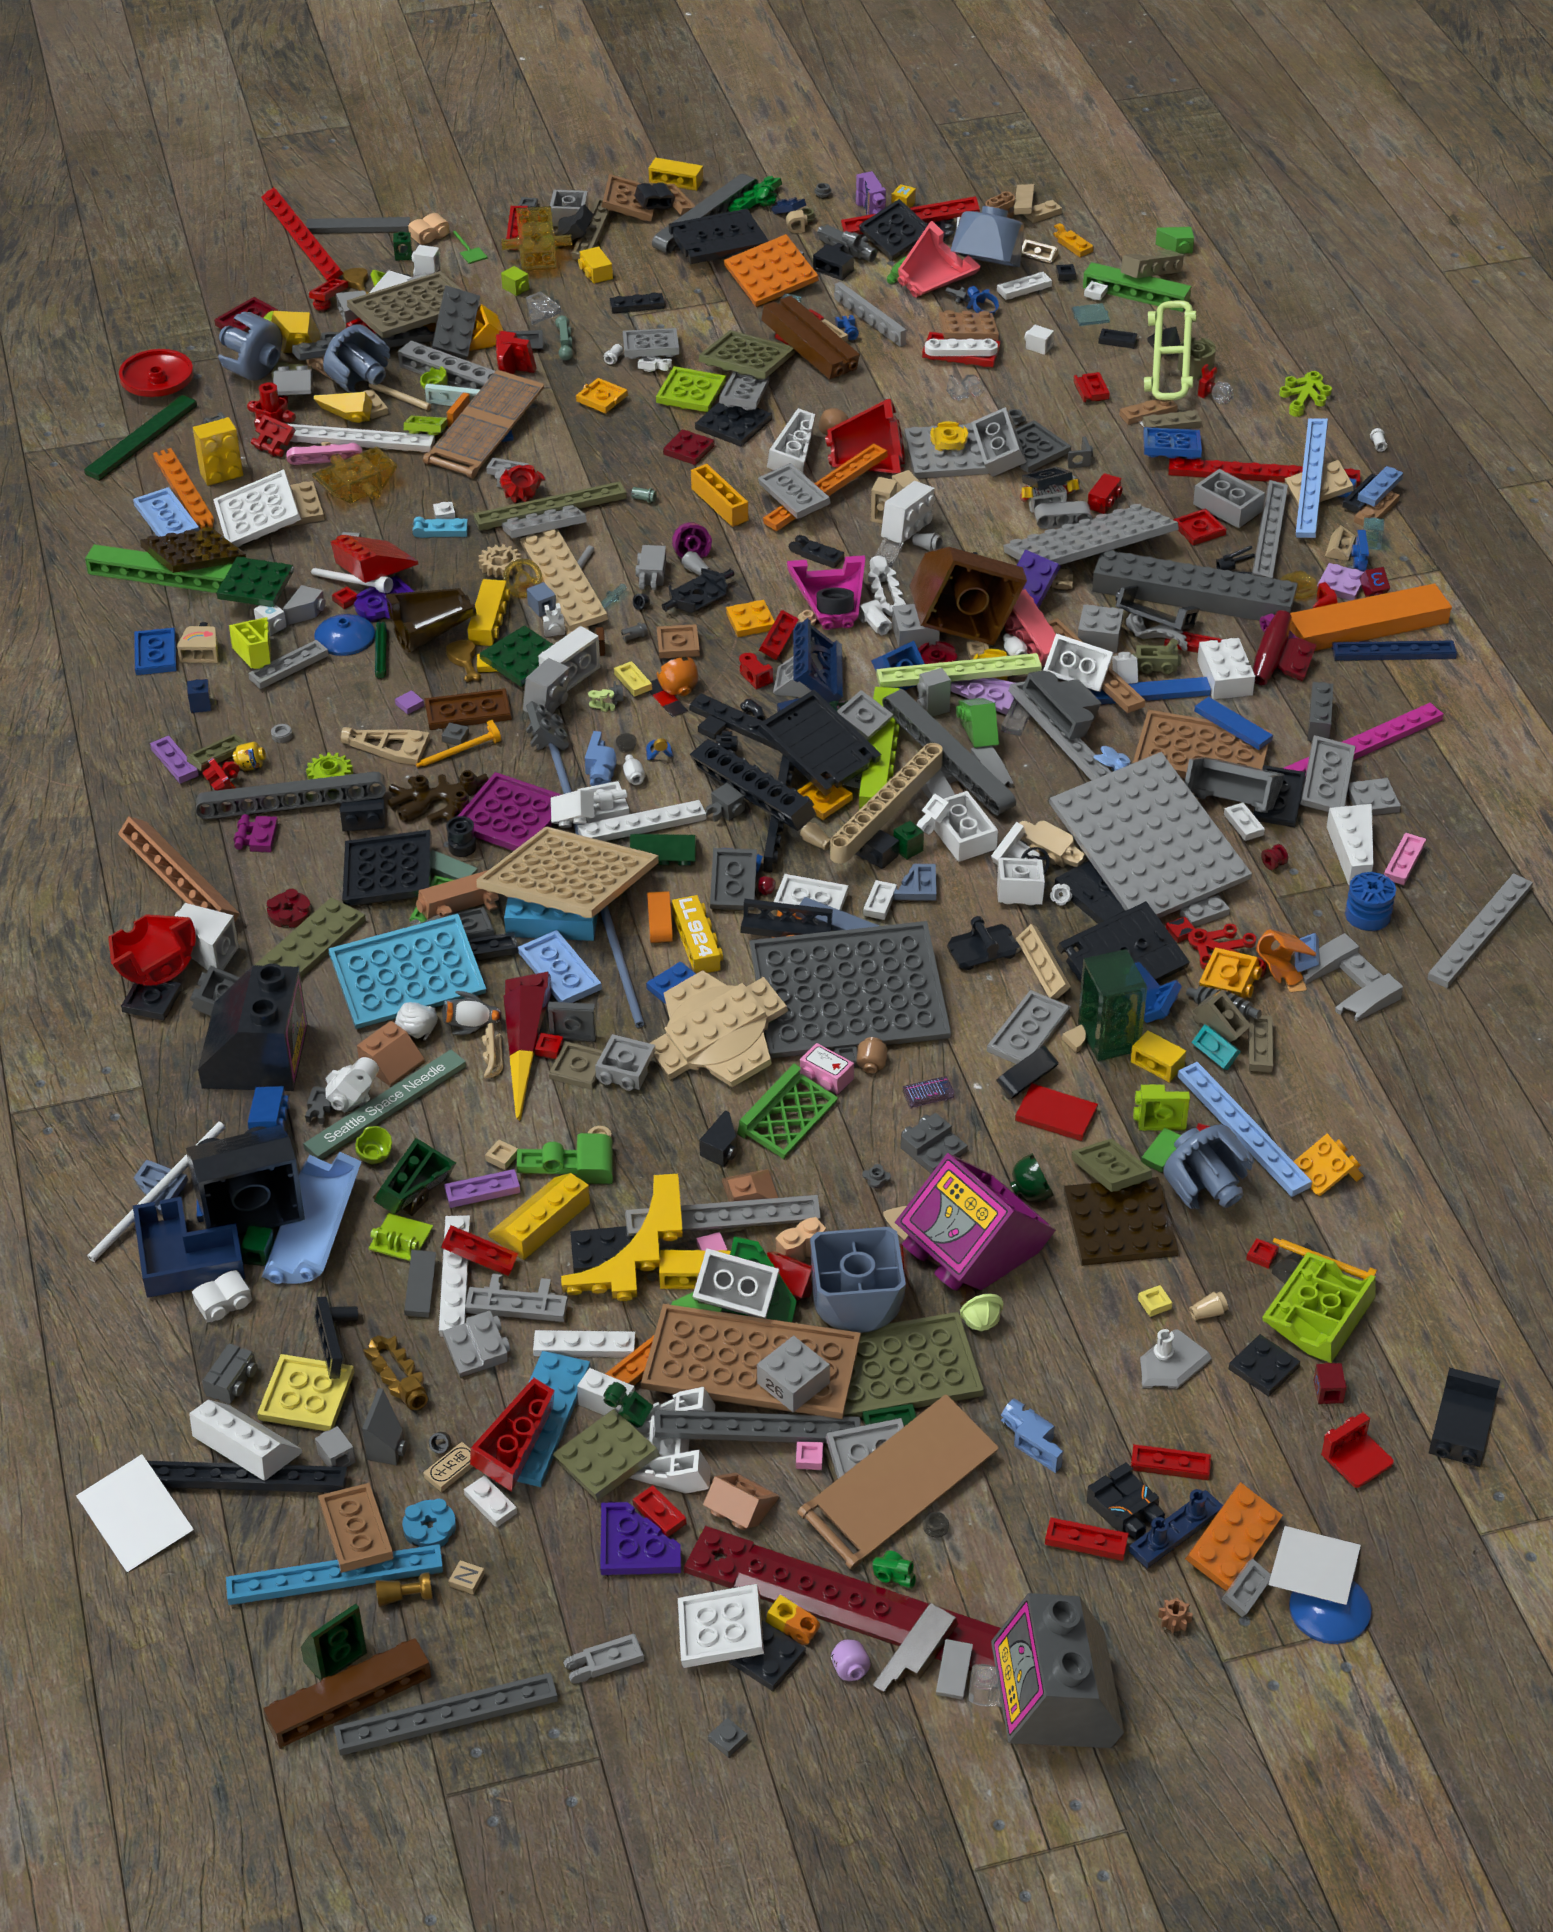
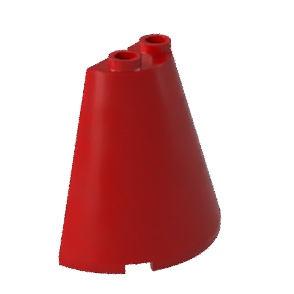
(869, 427)
(154, 949)

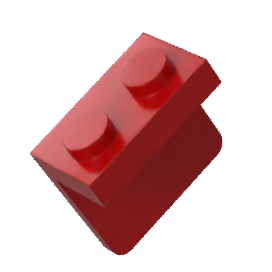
(1355, 1452)

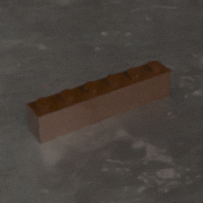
(347, 1692)

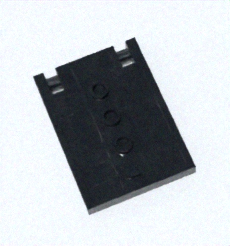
(717, 235)
(819, 742)
(1091, 892)
(1135, 930)

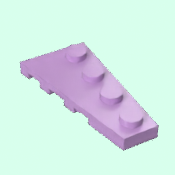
(988, 688)

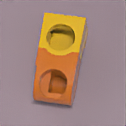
(792, 1620)

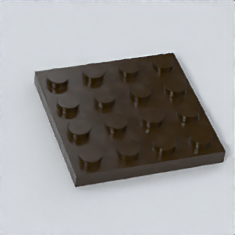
(191, 550)
(1120, 1223)

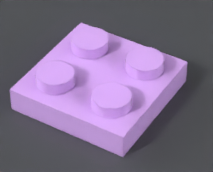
(1343, 581)

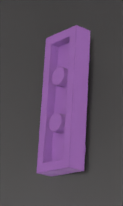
(174, 759)
(482, 1188)

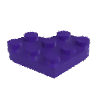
(372, 603)

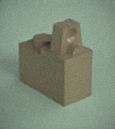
(1221, 1016)

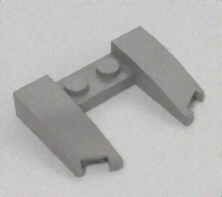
(986, 755)
(1376, 990)

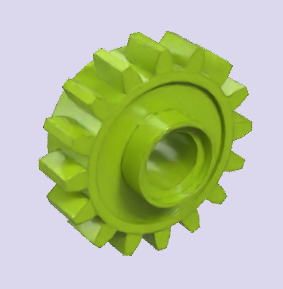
(329, 767)

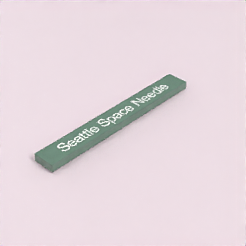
(384, 1105)

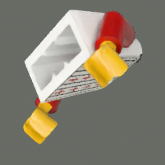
(1051, 495)

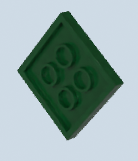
(255, 582)
(516, 654)

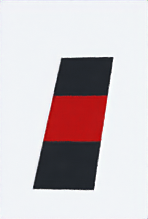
(666, 700)

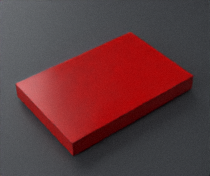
(1056, 1112)

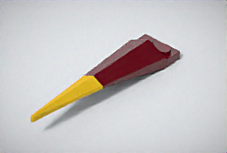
(524, 1011)

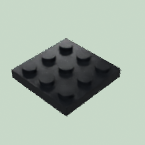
(894, 229)
(733, 423)

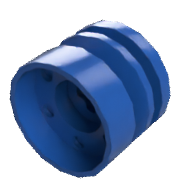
(1370, 901)

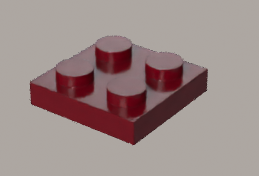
(688, 447)

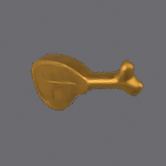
(356, 278)
(460, 654)

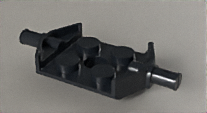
(699, 591)

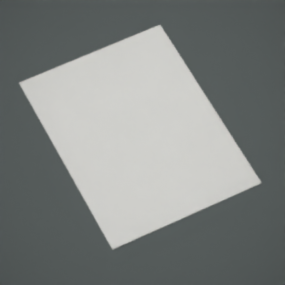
(134, 1513)
(1315, 1565)

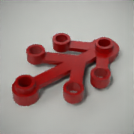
(1207, 941)

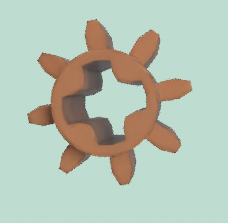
(1175, 1615)

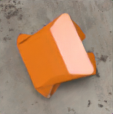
(1279, 958)

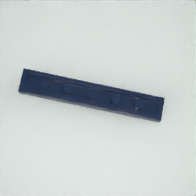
(1394, 650)

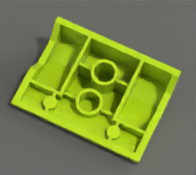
(1320, 1306)

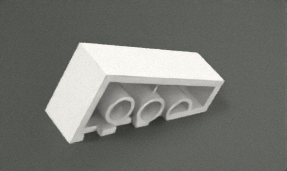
(793, 442)
(1352, 838)

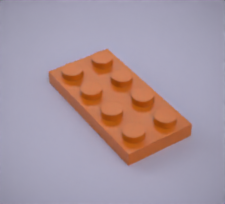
(1233, 1536)

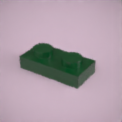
(905, 1412)

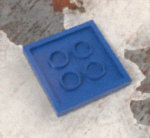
(1172, 442)

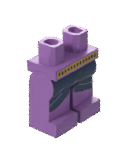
(870, 193)

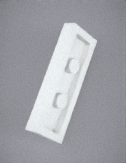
(1024, 285)

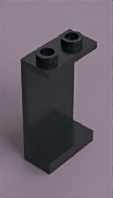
(1185, 618)
(1464, 1417)

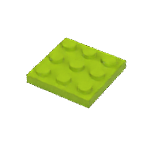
(690, 389)

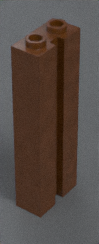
(810, 337)

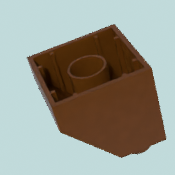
(965, 593)

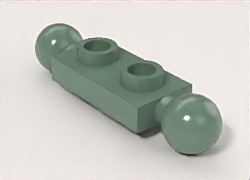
(562, 323)

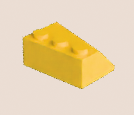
(295, 328)

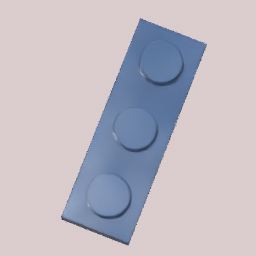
(1380, 486)

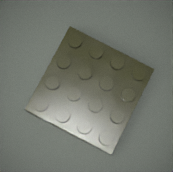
(746, 354)

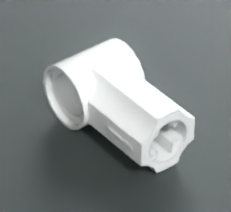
(873, 614)

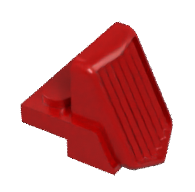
(514, 353)

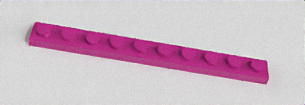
(1386, 733)

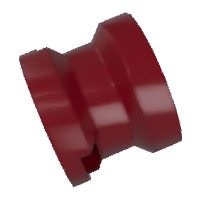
(1274, 857)

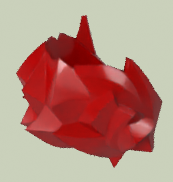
(521, 482)

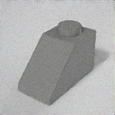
(304, 605)

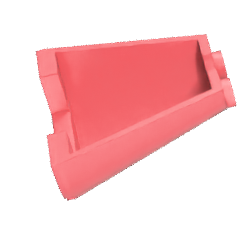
(933, 264)

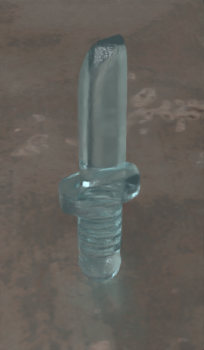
(613, 596)

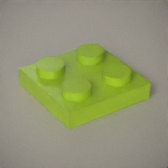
(432, 425)

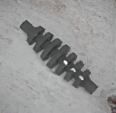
(1245, 1007)

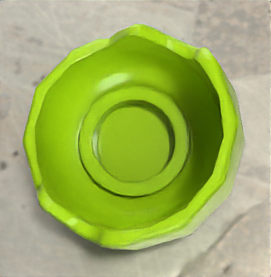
(435, 377)
(373, 1145)

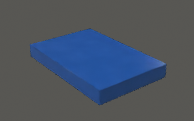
(155, 651)

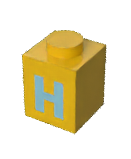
(905, 194)

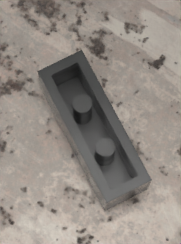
(1320, 710)

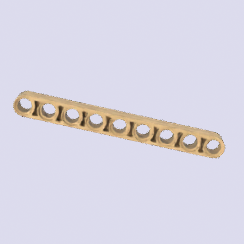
(886, 803)

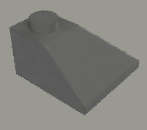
(383, 1432)

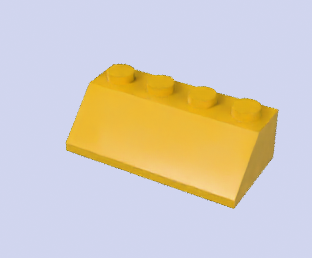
(542, 1215)

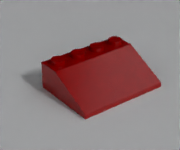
(369, 557)

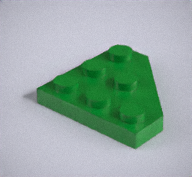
(782, 1301)

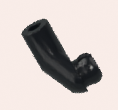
(754, 707)

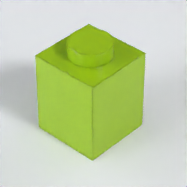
(515, 280)

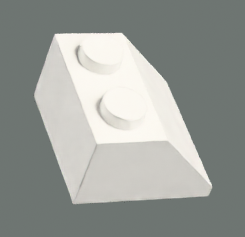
(1020, 881)

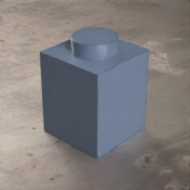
(539, 596)

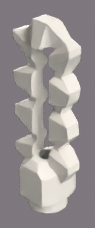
(879, 573)

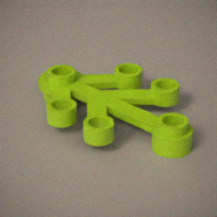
(1311, 379)

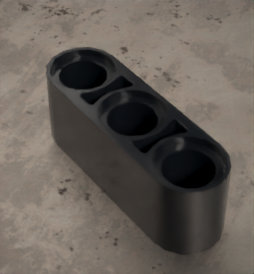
(1027, 1071)

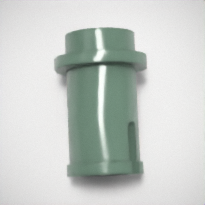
(644, 494)

